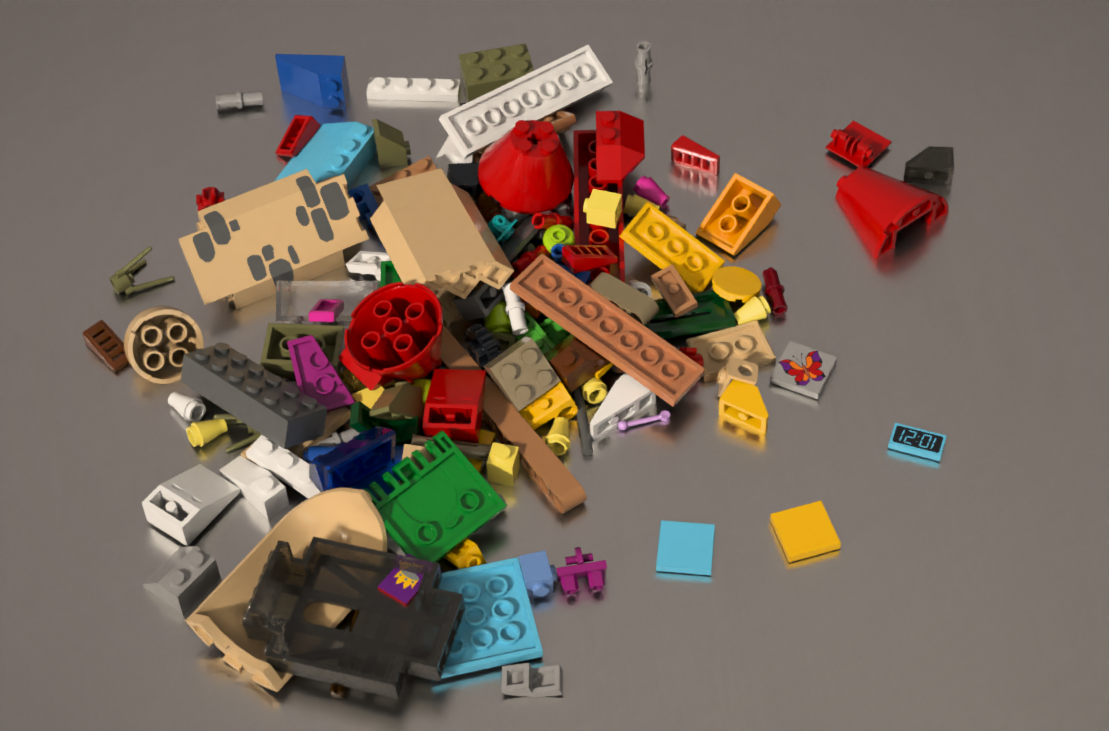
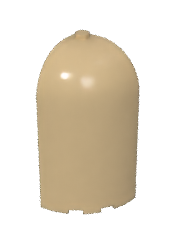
(334, 515)

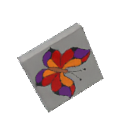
(803, 369)

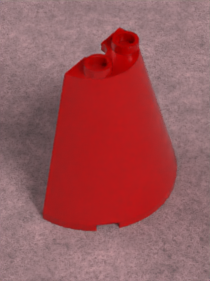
(884, 205)

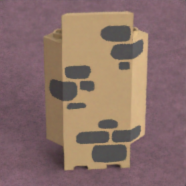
(272, 234)

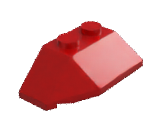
(618, 145)

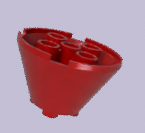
(527, 169)
(397, 332)

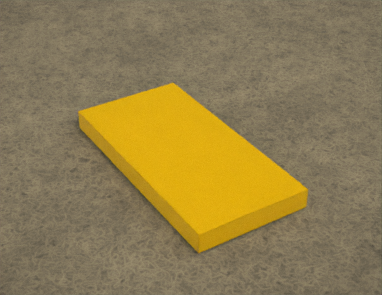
(668, 243)

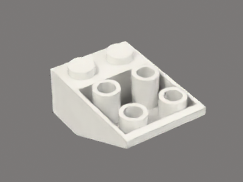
(188, 502)

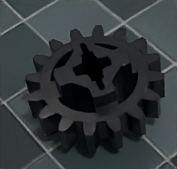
(481, 345)

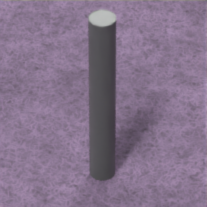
(583, 422)

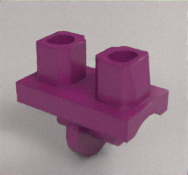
(570, 574)

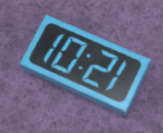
(917, 441)

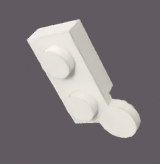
(367, 263)

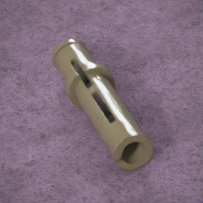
(469, 449)

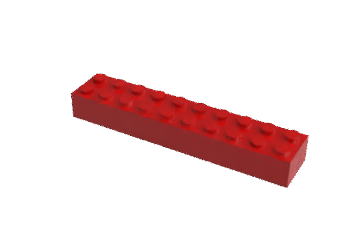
(584, 182)

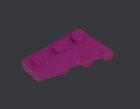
(316, 374)

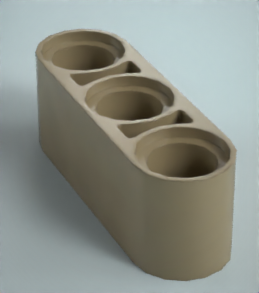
(625, 297)

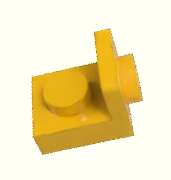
(466, 555)

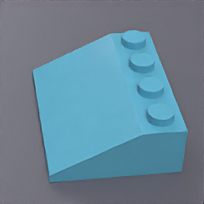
(335, 151)

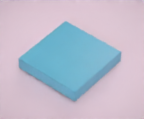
(685, 547)

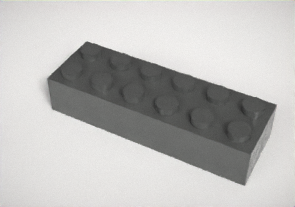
(254, 395)

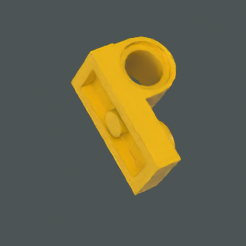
(553, 403)

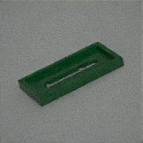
(720, 317)

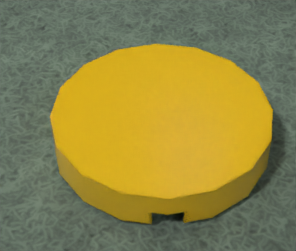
(736, 283)

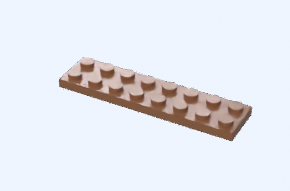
(607, 329)

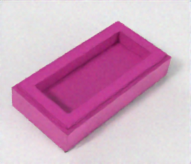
(326, 310)

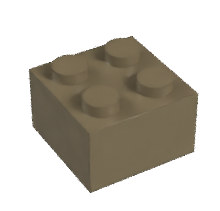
(522, 373)

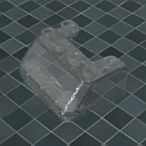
(297, 298)

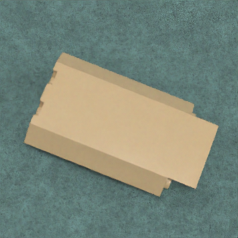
(438, 235)

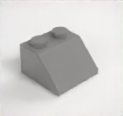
(183, 578)

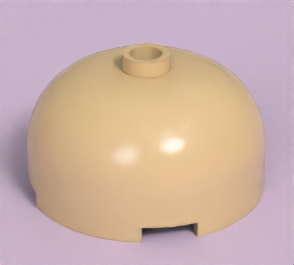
(158, 335)

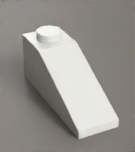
(623, 402)
(257, 486)

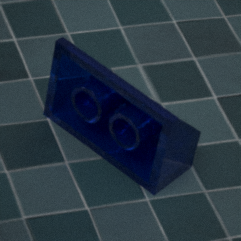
(354, 460)

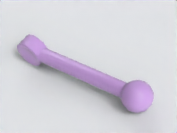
(664, 416)

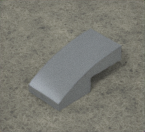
(532, 682)

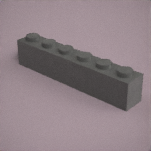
(486, 297)

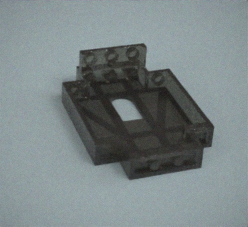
(387, 635)

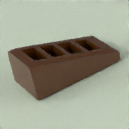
(99, 334)

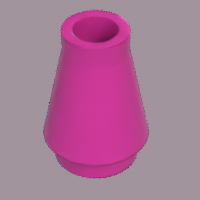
(651, 191)

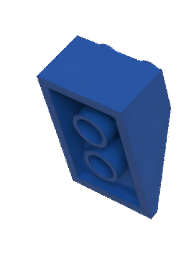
(314, 78)

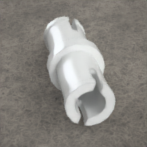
(515, 310)

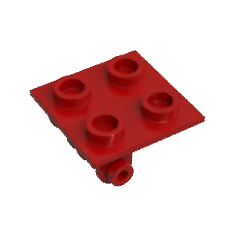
(857, 144)

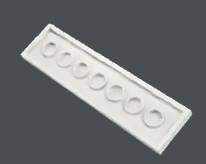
(526, 98)

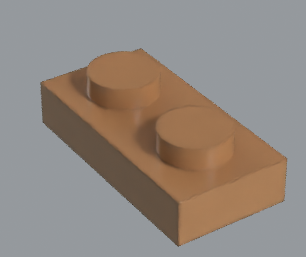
(674, 291)

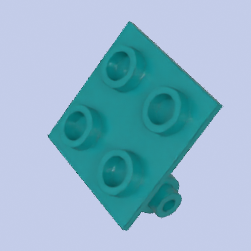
(501, 228)

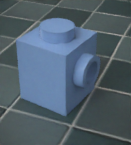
(537, 574)

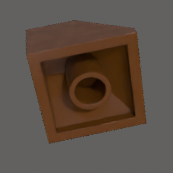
(574, 362)

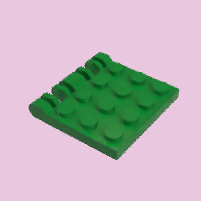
(435, 505)

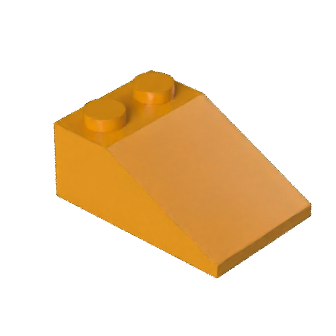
(738, 215)

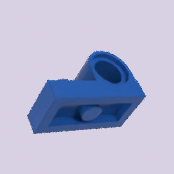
(365, 203)

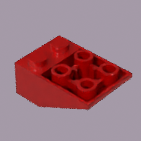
(455, 404)

